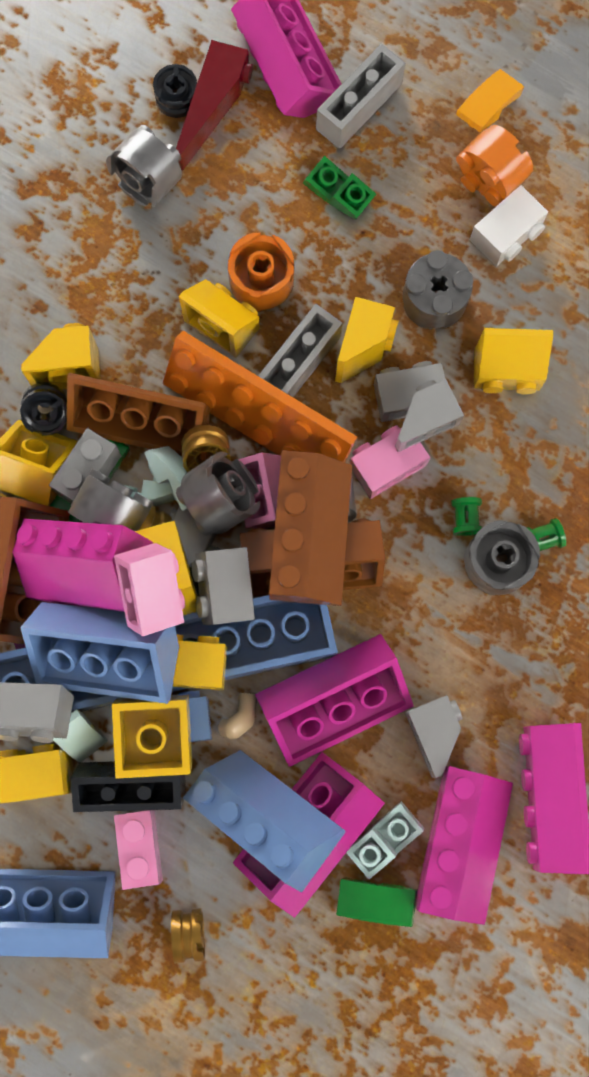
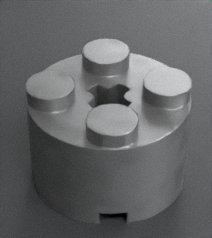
(145, 166)
(453, 287)
(218, 494)
(109, 503)
(499, 539)

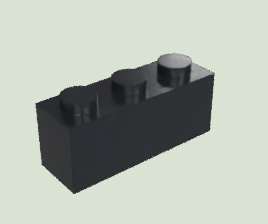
(98, 790)

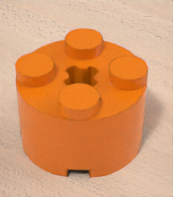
(494, 164)
(276, 267)

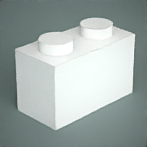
(508, 226)

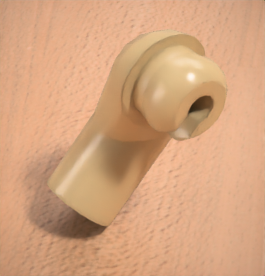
(240, 721)

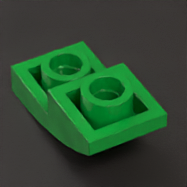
(338, 189)
(376, 902)

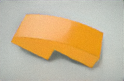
(489, 100)

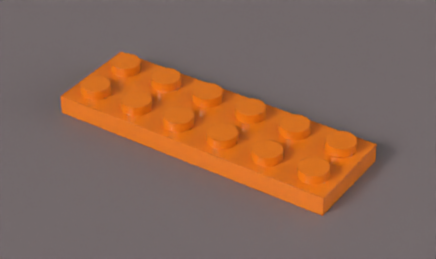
(251, 402)

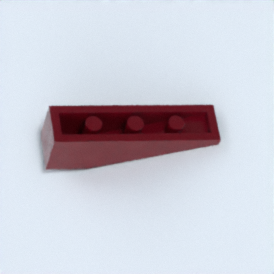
(216, 91)

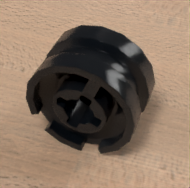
(170, 77)
(46, 396)

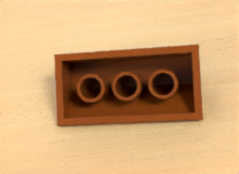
(131, 413)
(310, 529)
(362, 559)
(14, 604)

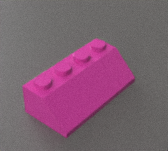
(287, 54)
(73, 561)
(335, 699)
(556, 798)
(340, 799)
(463, 846)

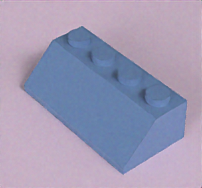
(98, 653)
(265, 818)
(56, 913)

